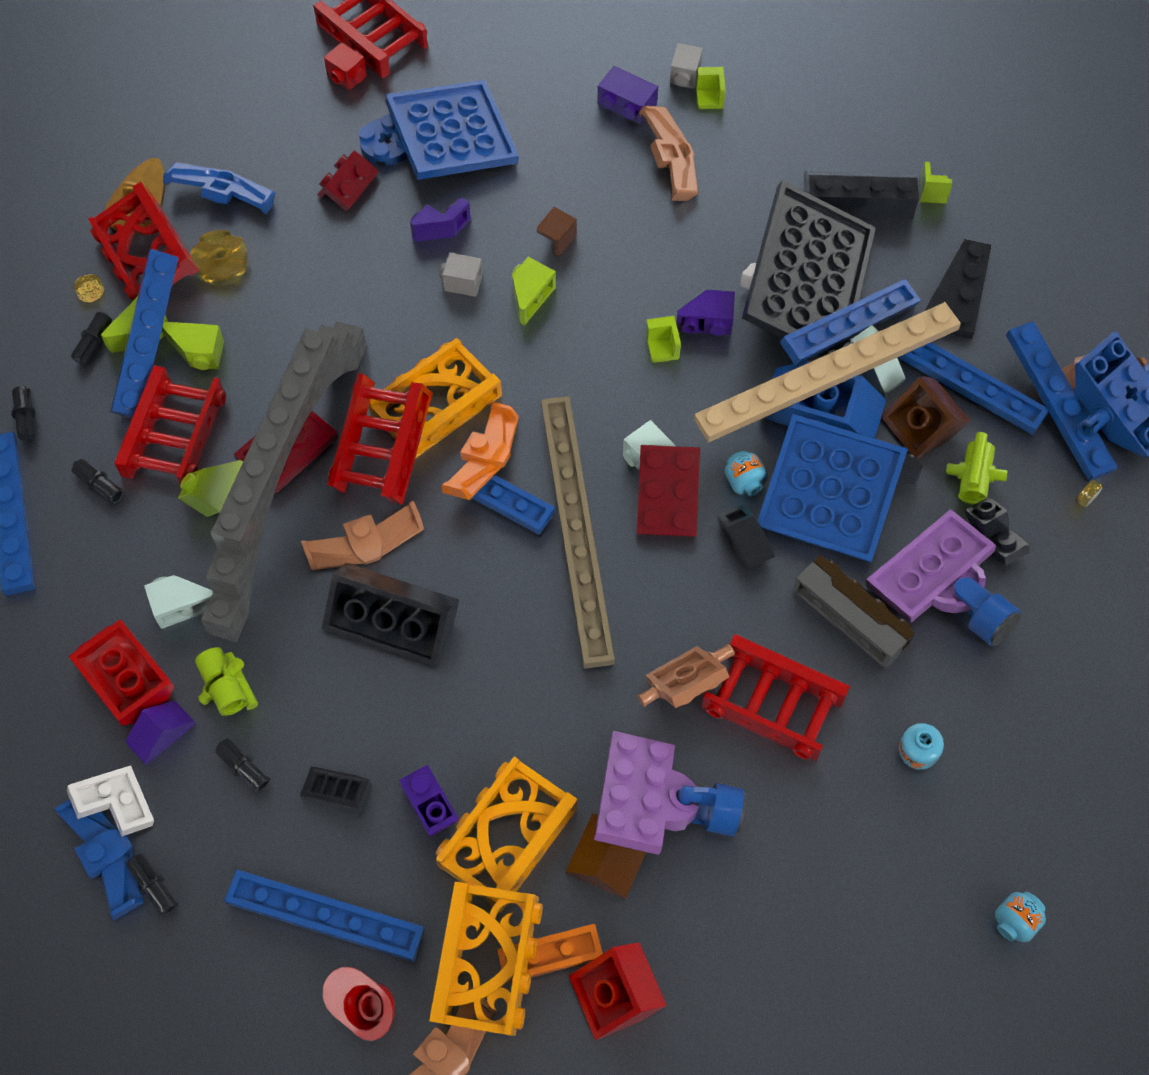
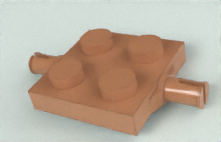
(687, 676)

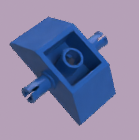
(1115, 394)
(848, 405)

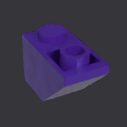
(708, 313)
(428, 800)

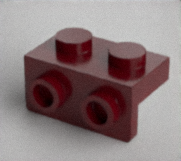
(349, 180)

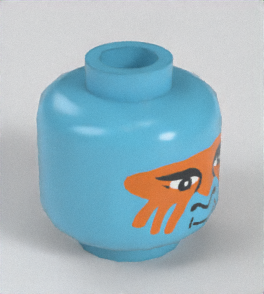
(745, 473)
(921, 746)
(1020, 917)

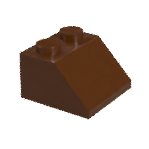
(924, 417)

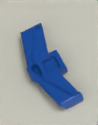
(220, 185)
(107, 855)

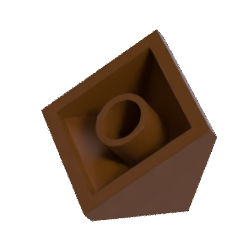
(604, 863)

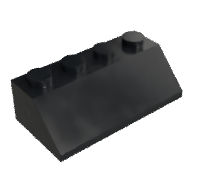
(866, 193)
(389, 613)

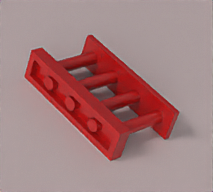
(346, 31)
(150, 409)
(400, 457)
(773, 667)

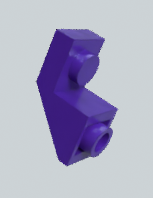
(432, 224)

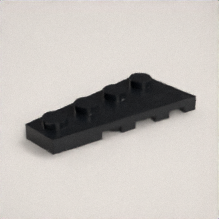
(964, 285)

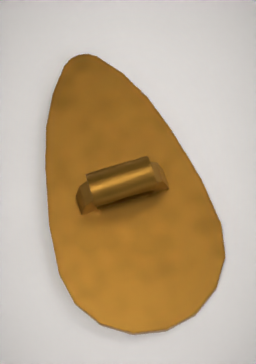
(151, 175)

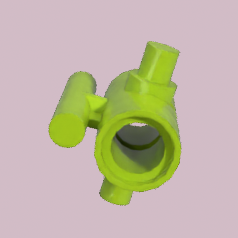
(976, 470)
(224, 682)

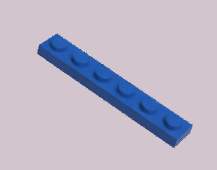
(849, 321)
(144, 331)
(977, 386)
(1060, 399)
(15, 548)
(325, 915)

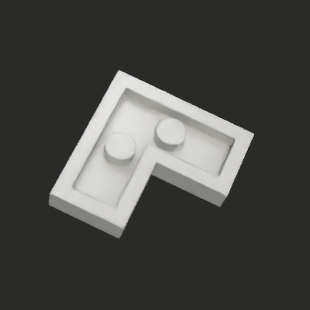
(113, 791)

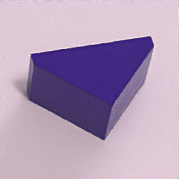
(158, 729)

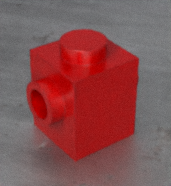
(345, 66)

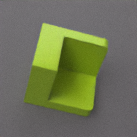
(710, 87)
(933, 187)
(663, 339)

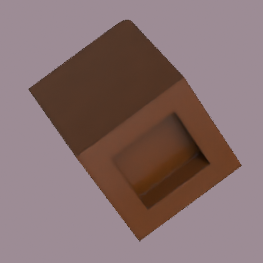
(559, 228)

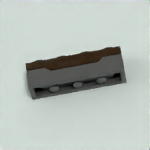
(853, 610)

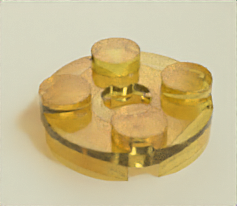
(223, 268)

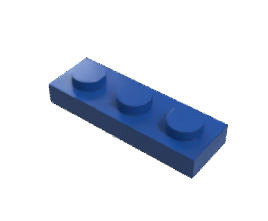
(515, 504)

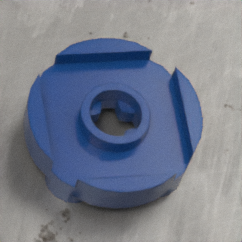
(373, 134)

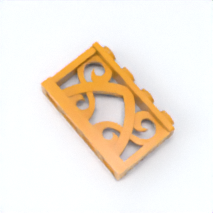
(433, 372)
(551, 819)
(449, 991)

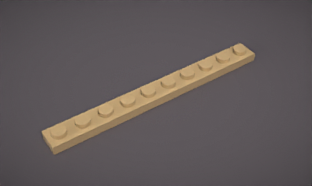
(826, 372)

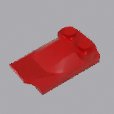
(122, 672)

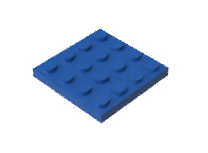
(451, 129)
(832, 488)

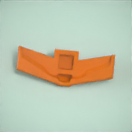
(484, 453)

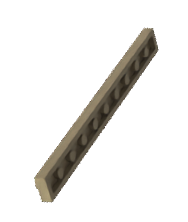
(577, 534)

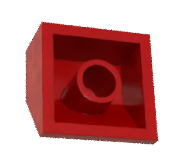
(617, 990)

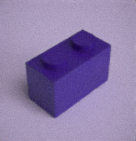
(626, 93)

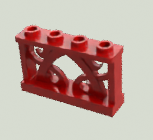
(145, 208)

